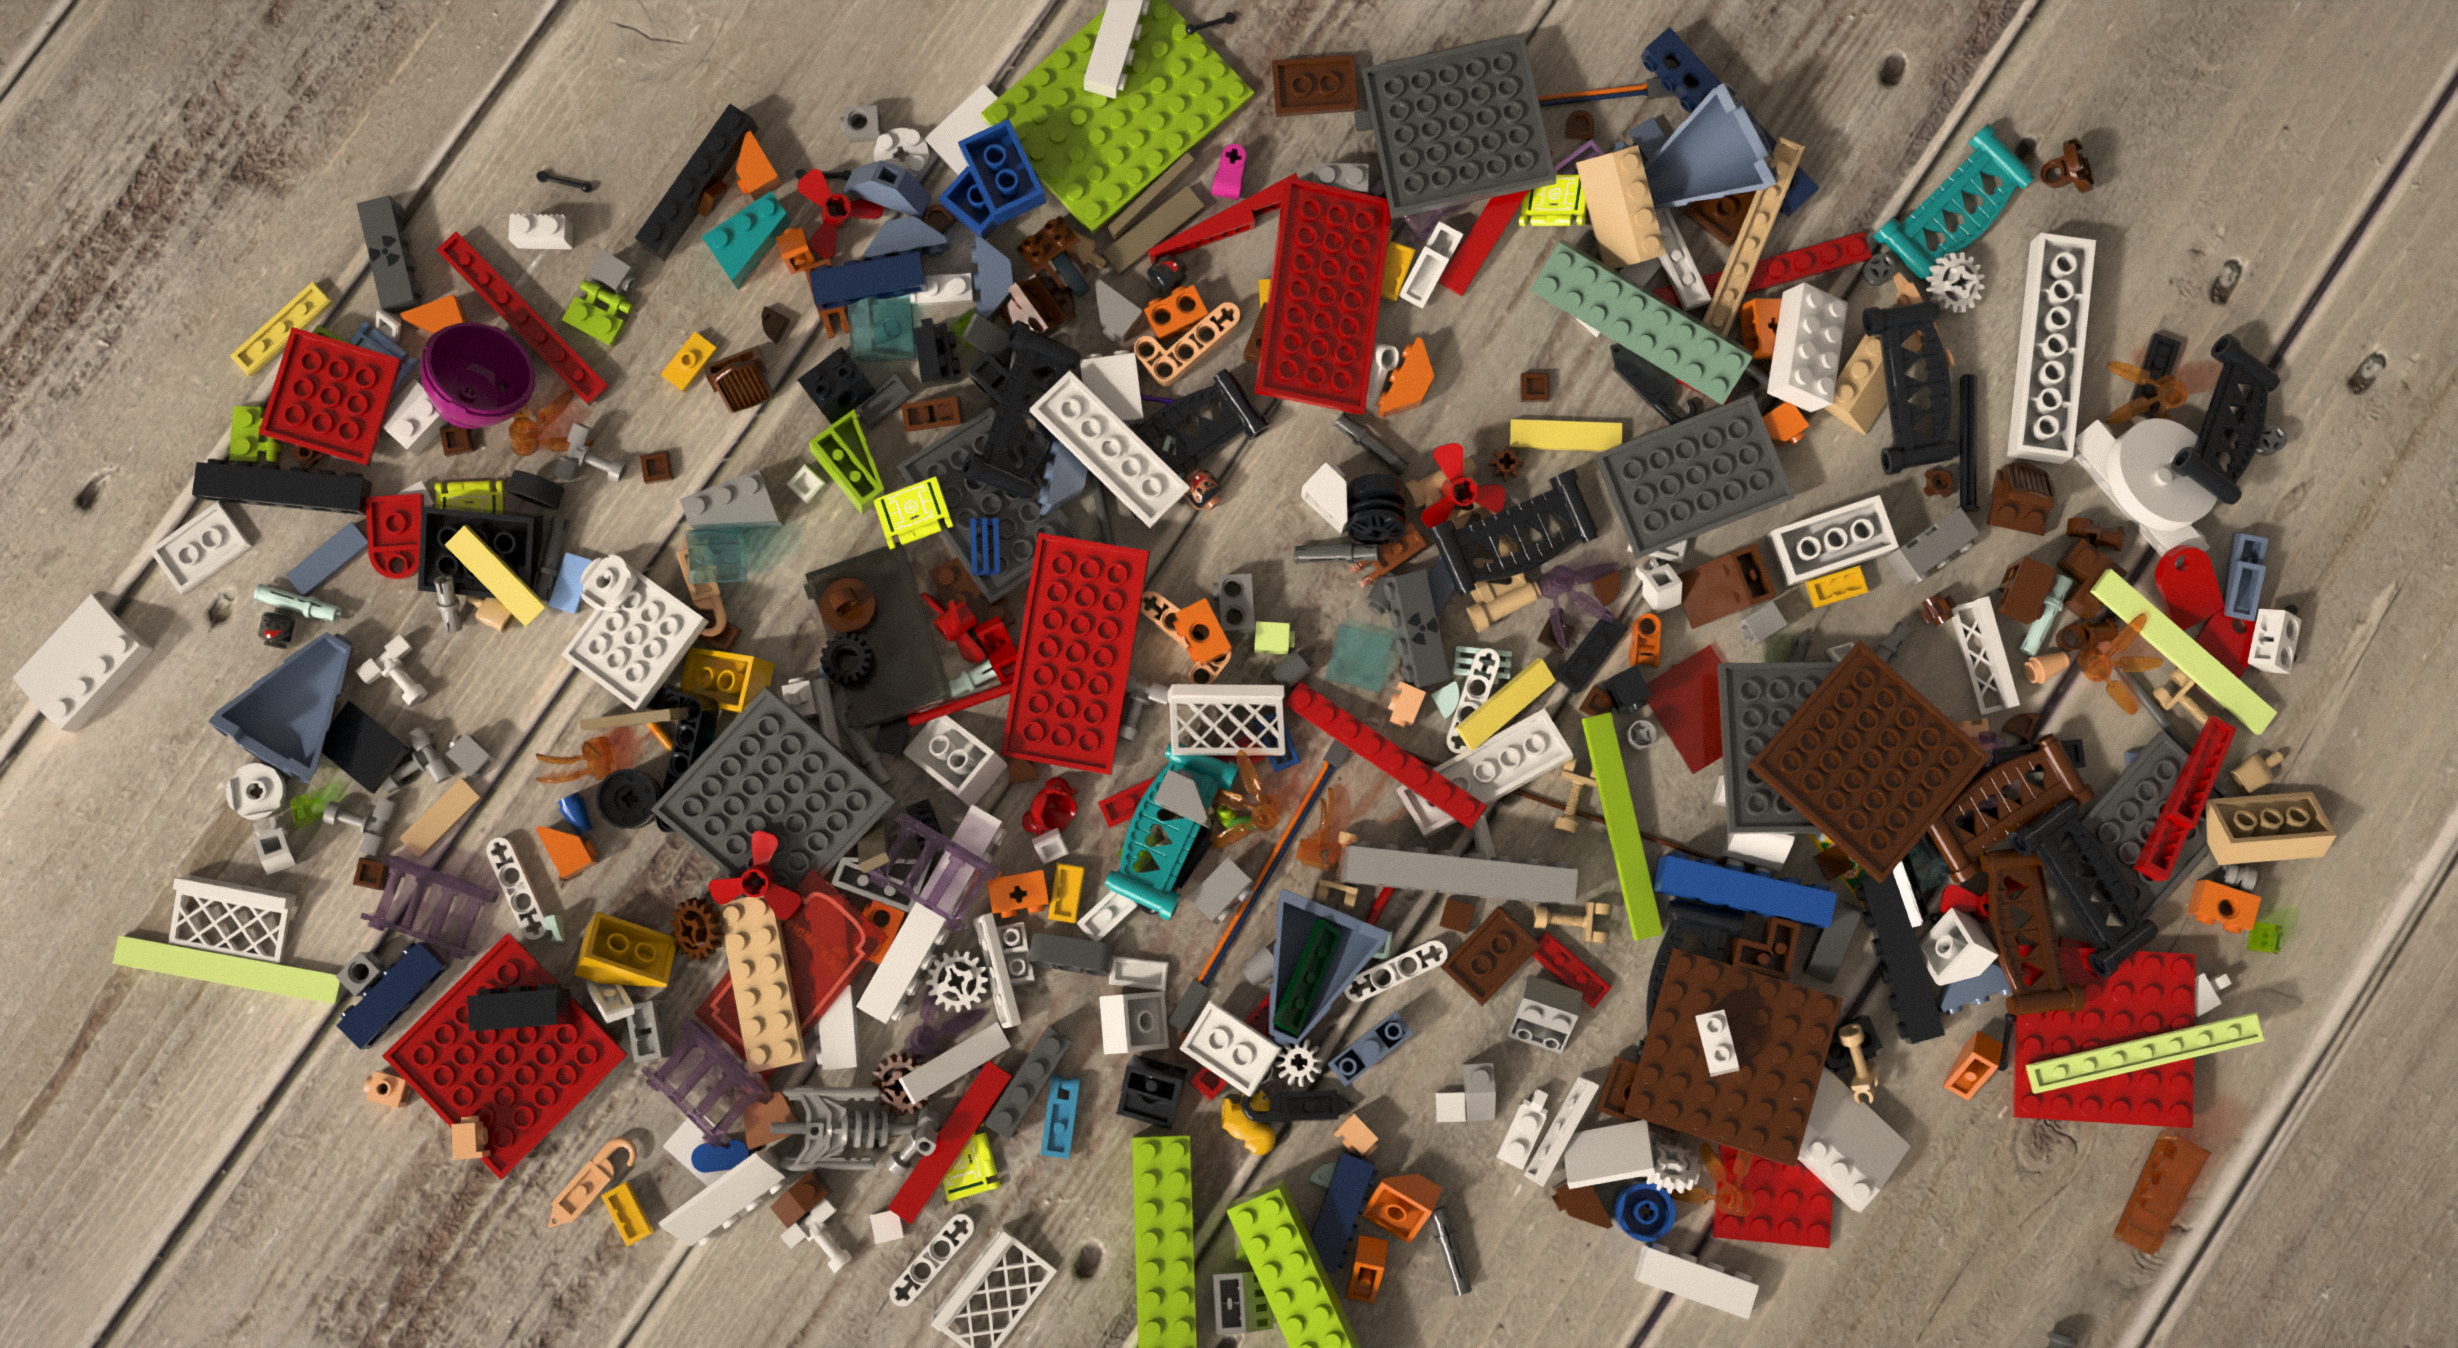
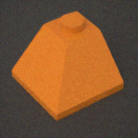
(1402, 1204)

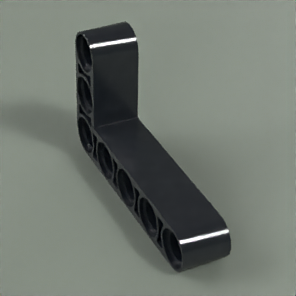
(691, 735)

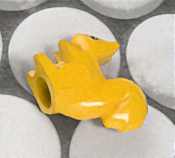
(1258, 1136)

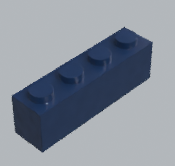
(878, 279)
(392, 995)
(1340, 1207)

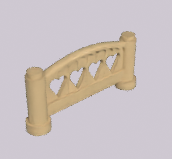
(1491, 599)

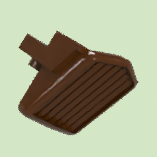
(1039, 304)
(740, 379)
(2021, 498)

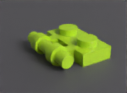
(593, 320)
(245, 441)

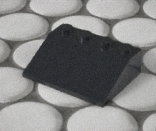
(511, 535)

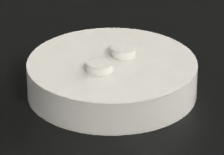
(2144, 479)

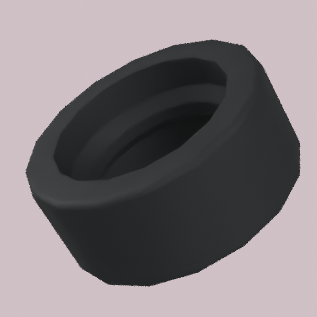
(535, 489)

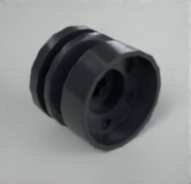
(1376, 509)
(613, 793)

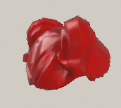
(1051, 808)

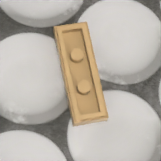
(440, 818)

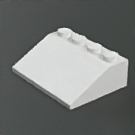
(81, 665)
(1849, 1144)
(726, 1198)

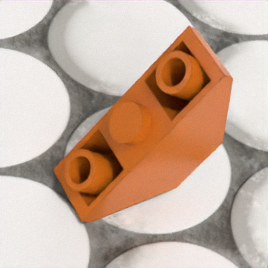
(1409, 382)

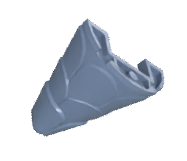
(1711, 154)
(290, 708)
(1293, 927)

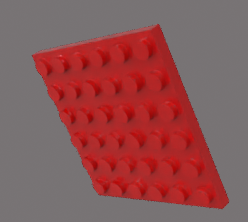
(2142, 999)
(513, 1077)

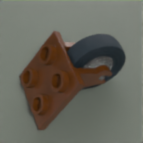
(1048, 246)

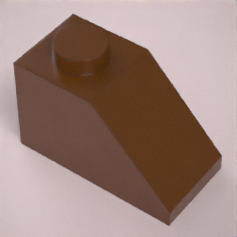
(801, 1198)
(1581, 1204)

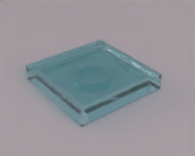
(1359, 658)

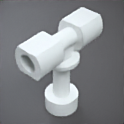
(389, 665)
(812, 1228)

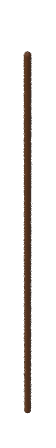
(1591, 817)

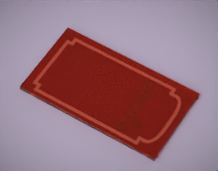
(825, 950)

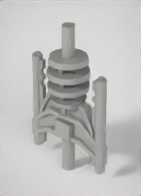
(828, 1128)

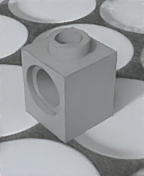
(869, 132)
(613, 273)
(1762, 623)
(470, 755)
(350, 976)

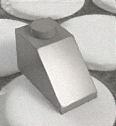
(1116, 313)
(1182, 796)
(1479, 1091)

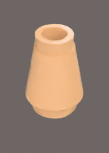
(2045, 666)

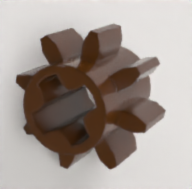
(1499, 467)
(1937, 609)

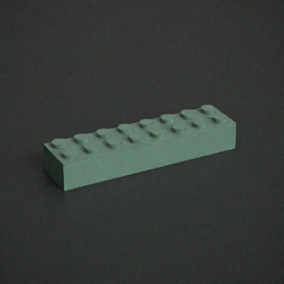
(1642, 321)

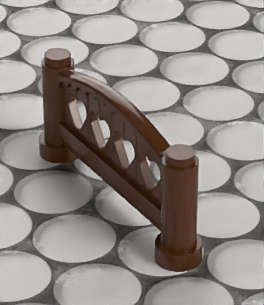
(2059, 783)
(2049, 990)

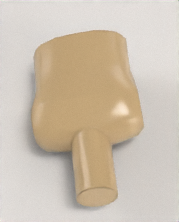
(1085, 251)
(492, 613)
(2255, 772)

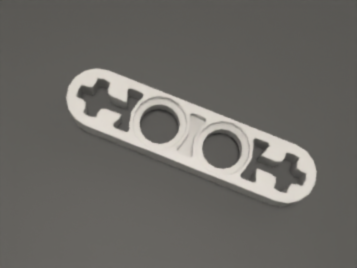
(1468, 698)
(522, 886)
(1396, 972)
(932, 1259)

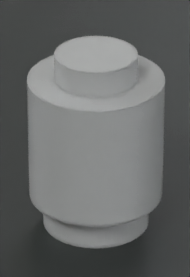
(1259, 966)

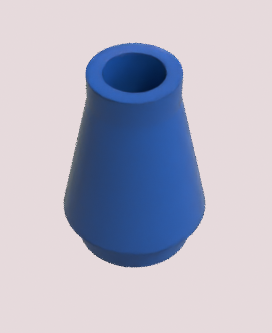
(575, 812)

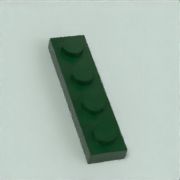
(1307, 977)

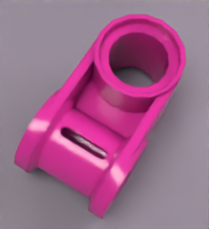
(1229, 176)

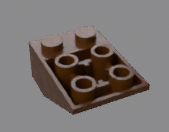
(1725, 586)

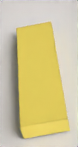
(274, 334)
(1564, 435)
(496, 575)
(1505, 704)

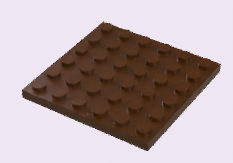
(1869, 761)
(1780, 1049)

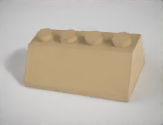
(1621, 207)
(1862, 384)
(2267, 828)

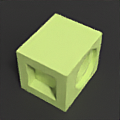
(1273, 638)

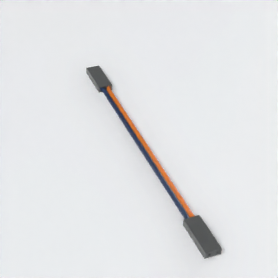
(1653, 90)
(1197, 991)

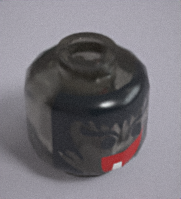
(1166, 274)
(279, 628)

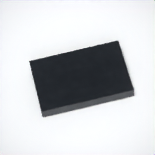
(362, 747)

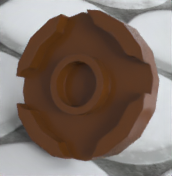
(2073, 168)
(848, 606)

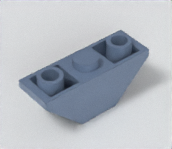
(889, 187)
(907, 234)
(992, 280)
(1064, 477)
(1972, 990)
(1370, 1048)

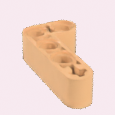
(1190, 341)
(1213, 668)

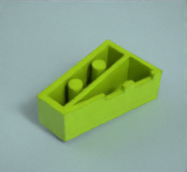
(847, 460)

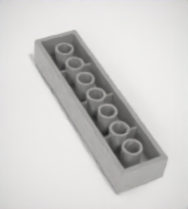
(1459, 875)

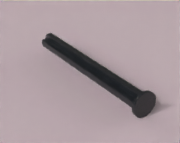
(1968, 443)

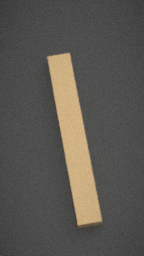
(1752, 238)

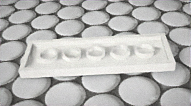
(1109, 449)
(1494, 768)

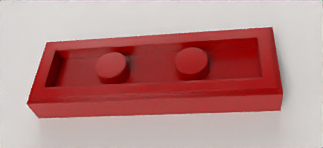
(1570, 970)

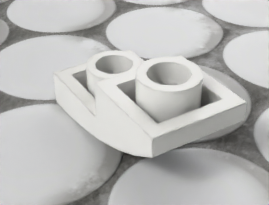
(1016, 953)

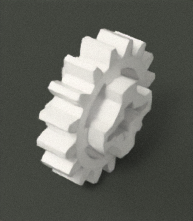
(1948, 271)
(969, 975)
(1673, 1167)

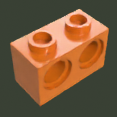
(1180, 320)
(897, 919)

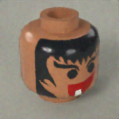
(1203, 490)

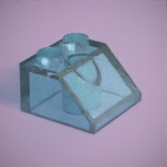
(881, 330)
(715, 555)

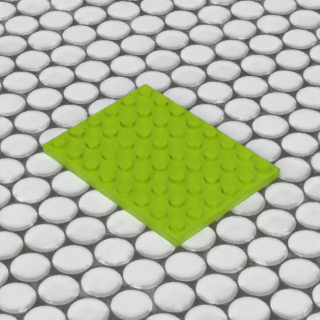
(1109, 150)

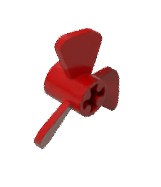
(816, 189)
(1450, 460)
(953, 626)
(780, 898)
(1965, 901)

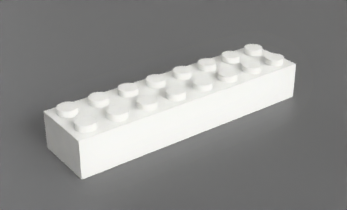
(2051, 348)
(924, 929)

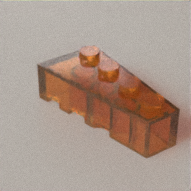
(2160, 1192)

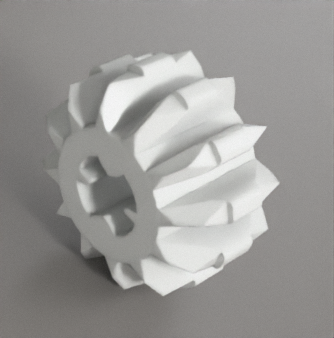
(1292, 1069)

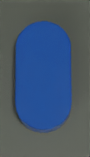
(711, 1159)

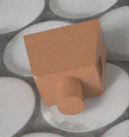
(758, 1118)

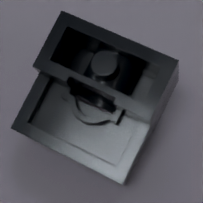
(936, 367)
(836, 385)
(1151, 1091)

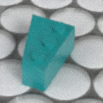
(747, 237)

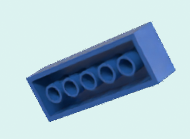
(1751, 892)

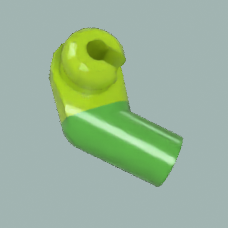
(1229, 817)

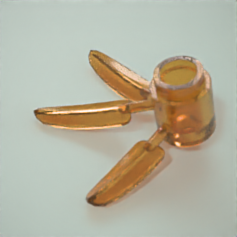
(2140, 376)
(524, 432)
(2098, 666)
(598, 757)
(1264, 813)
(1318, 852)
(1729, 1198)

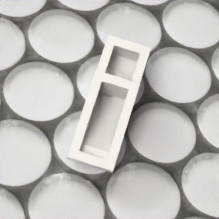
(1431, 264)

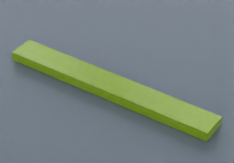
(1622, 826)

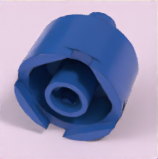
(1652, 1225)

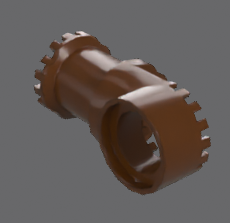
(2097, 535)
(2088, 634)

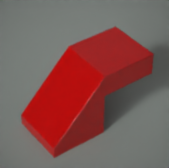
(998, 648)

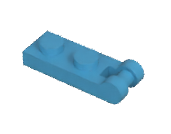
(1060, 1117)

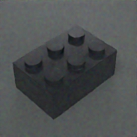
(519, 1007)

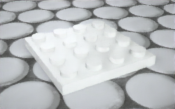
(637, 643)

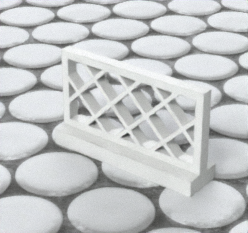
(1220, 696)
(229, 894)
(974, 1278)

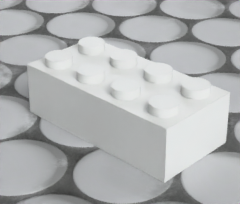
(1807, 347)
(1832, 541)

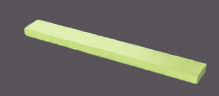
(2185, 652)
(227, 969)
(2145, 1052)

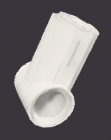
(1384, 359)

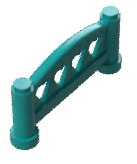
(1989, 158)
(1155, 887)

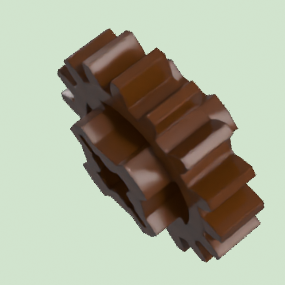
(697, 928)
(890, 1086)

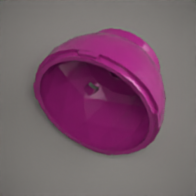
(474, 363)

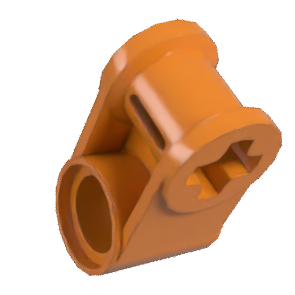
(1645, 643)

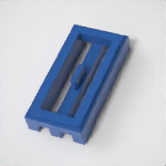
(984, 522)
(1285, 763)

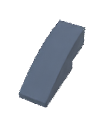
(2244, 576)

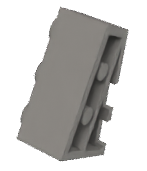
(733, 504)
(1933, 547)
(850, 877)

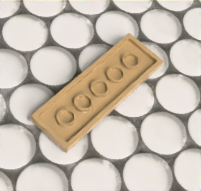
(761, 984)

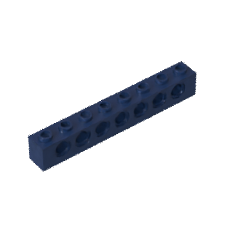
(1690, 67)

